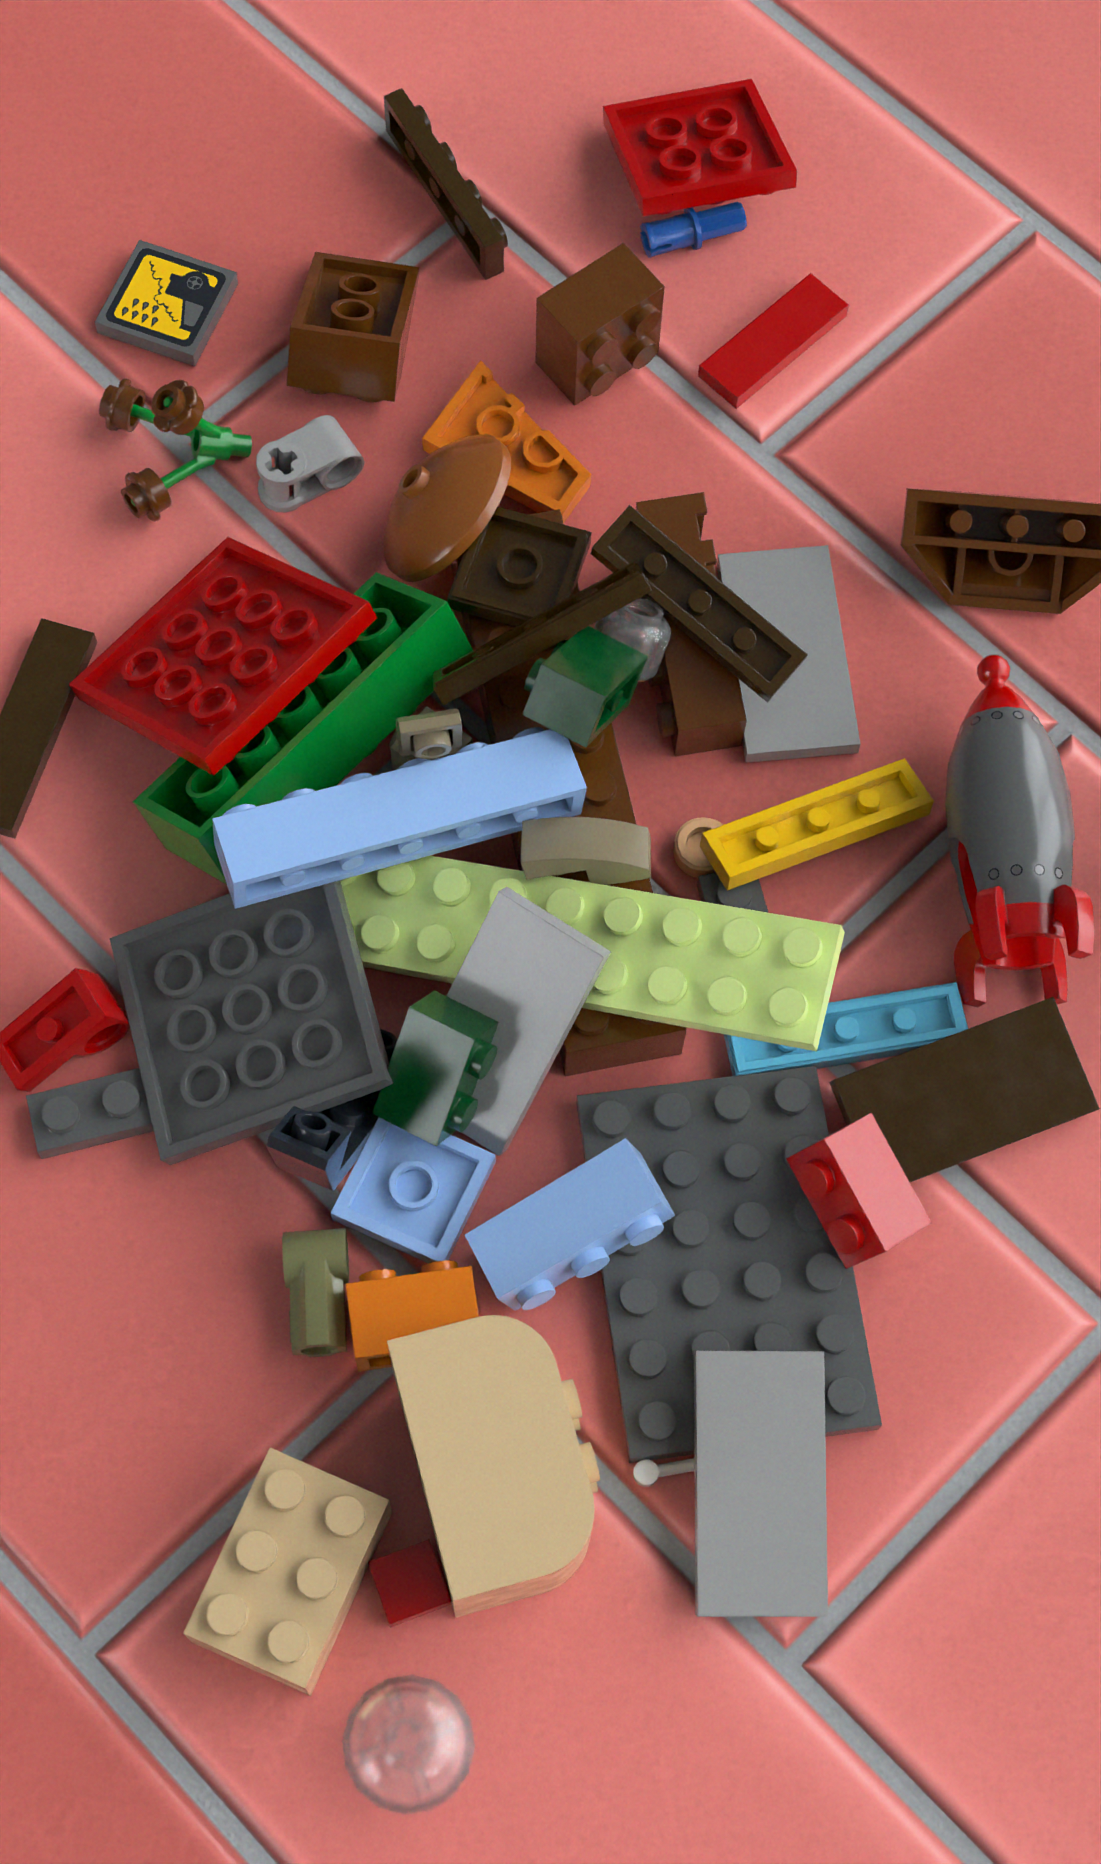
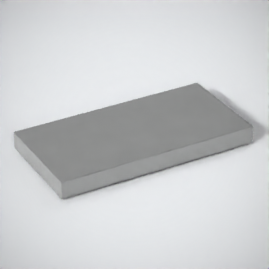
(816, 705)
(533, 981)
(760, 1484)

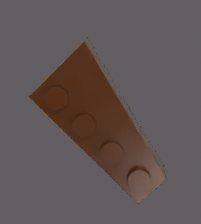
(699, 695)

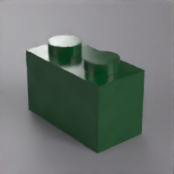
(583, 685)
(437, 1067)

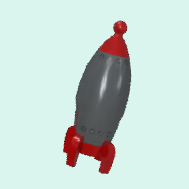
(1012, 844)

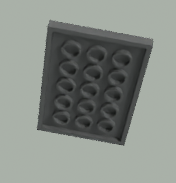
(737, 1260)

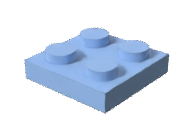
(413, 1191)

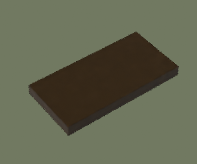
(972, 1090)

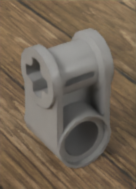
(310, 460)

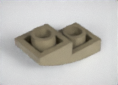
(429, 734)
(603, 847)

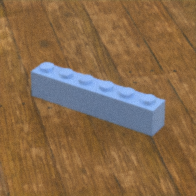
(396, 815)

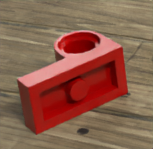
(67, 1020)

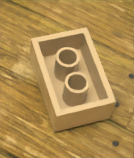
(289, 1571)

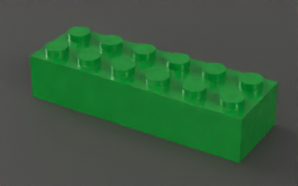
(322, 728)

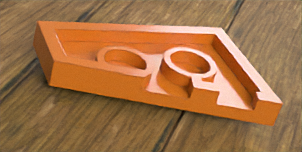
(542, 468)

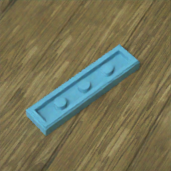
(861, 1031)

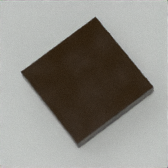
(518, 568)

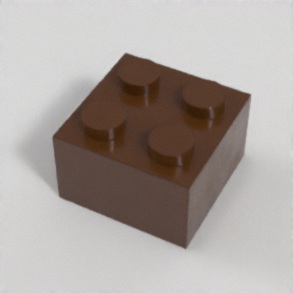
(599, 324)

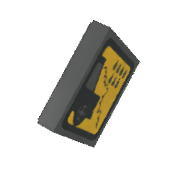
(166, 302)

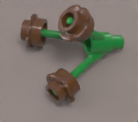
(177, 410)

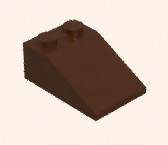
(352, 327)

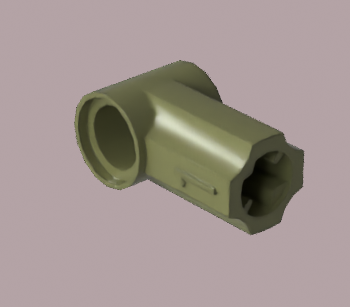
(316, 1274)

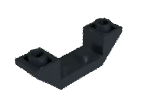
(326, 1142)

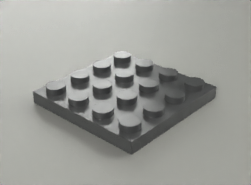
(248, 1016)

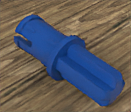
(691, 228)

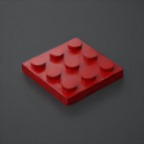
(699, 147)

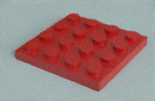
(222, 653)

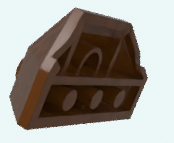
(1004, 548)

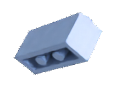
(570, 1227)

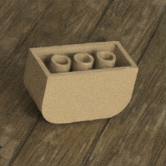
(497, 1458)

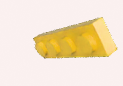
(815, 824)

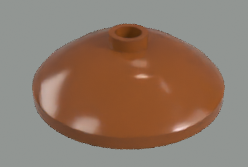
(444, 505)

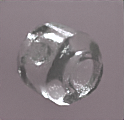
(642, 628)

